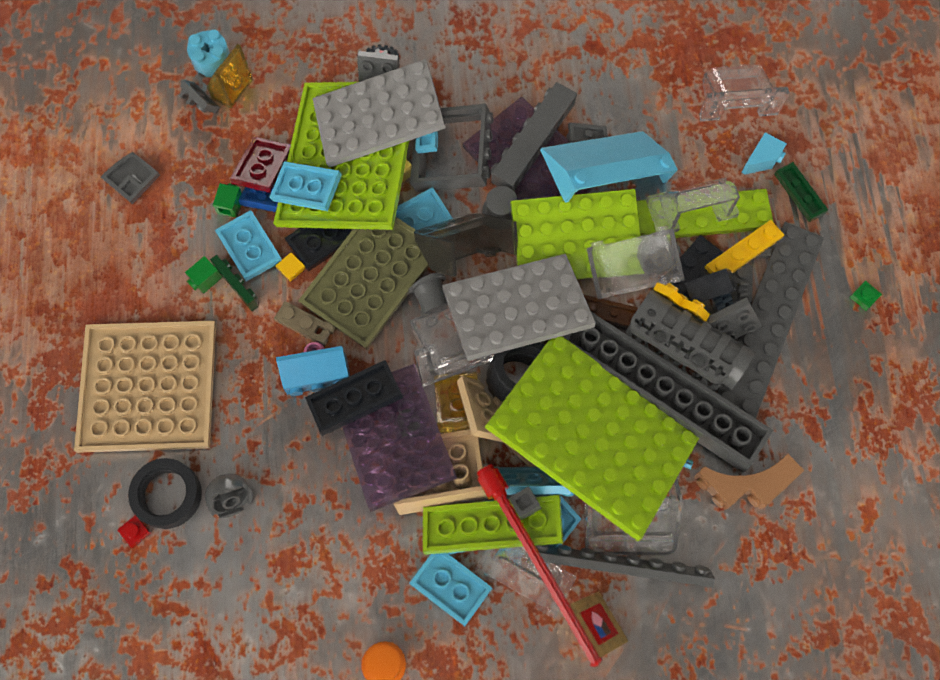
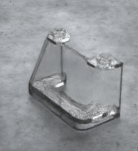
(635, 263)

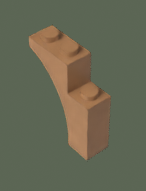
(759, 487)

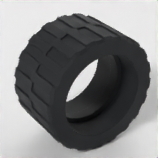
(497, 380)

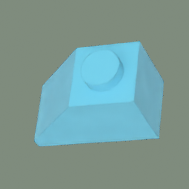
(765, 154)

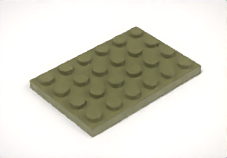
(366, 281)

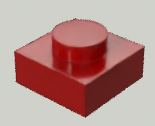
(134, 531)

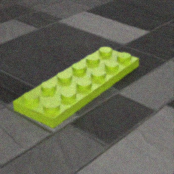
(486, 526)

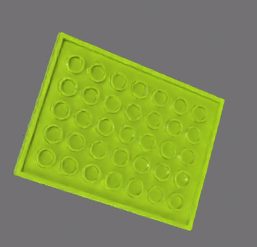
(368, 185)
(594, 435)

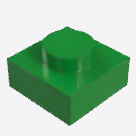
(865, 295)

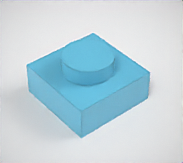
(427, 143)

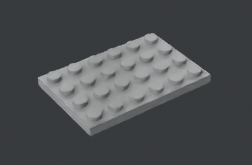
(378, 113)
(517, 306)

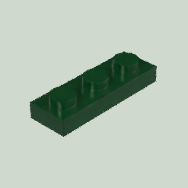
(801, 192)
(235, 282)

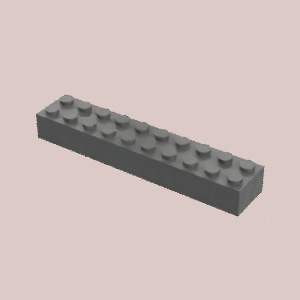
(710, 417)

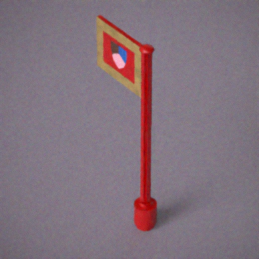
(589, 617)

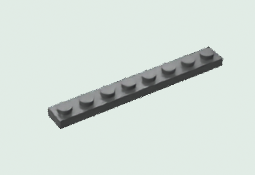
(628, 565)

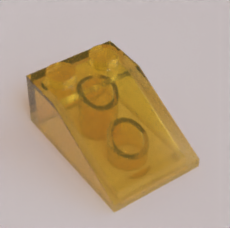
(230, 78)
(449, 404)

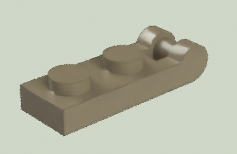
(304, 323)

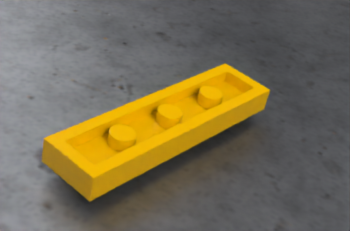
(747, 248)

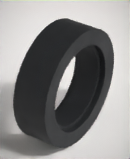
(145, 475)

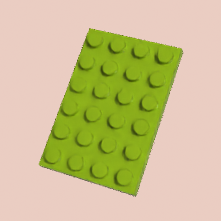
(556, 228)

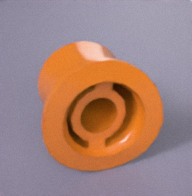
(383, 662)

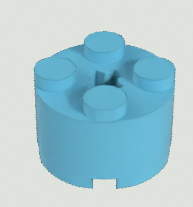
(207, 51)

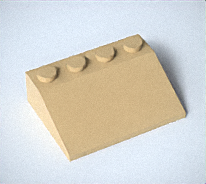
(466, 460)

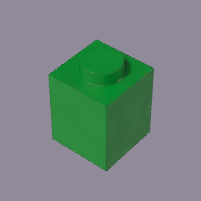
(227, 200)
(203, 275)

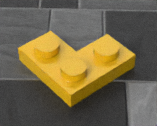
(671, 293)

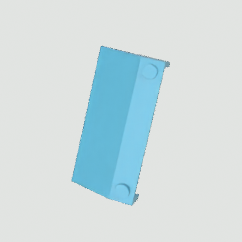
(606, 162)

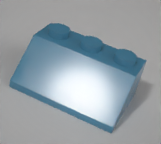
(312, 370)

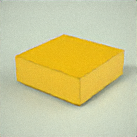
(290, 267)

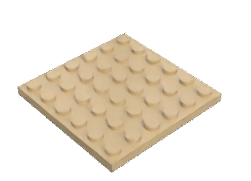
(146, 387)

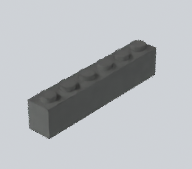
(535, 135)

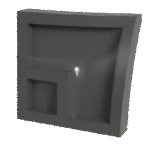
(130, 177)

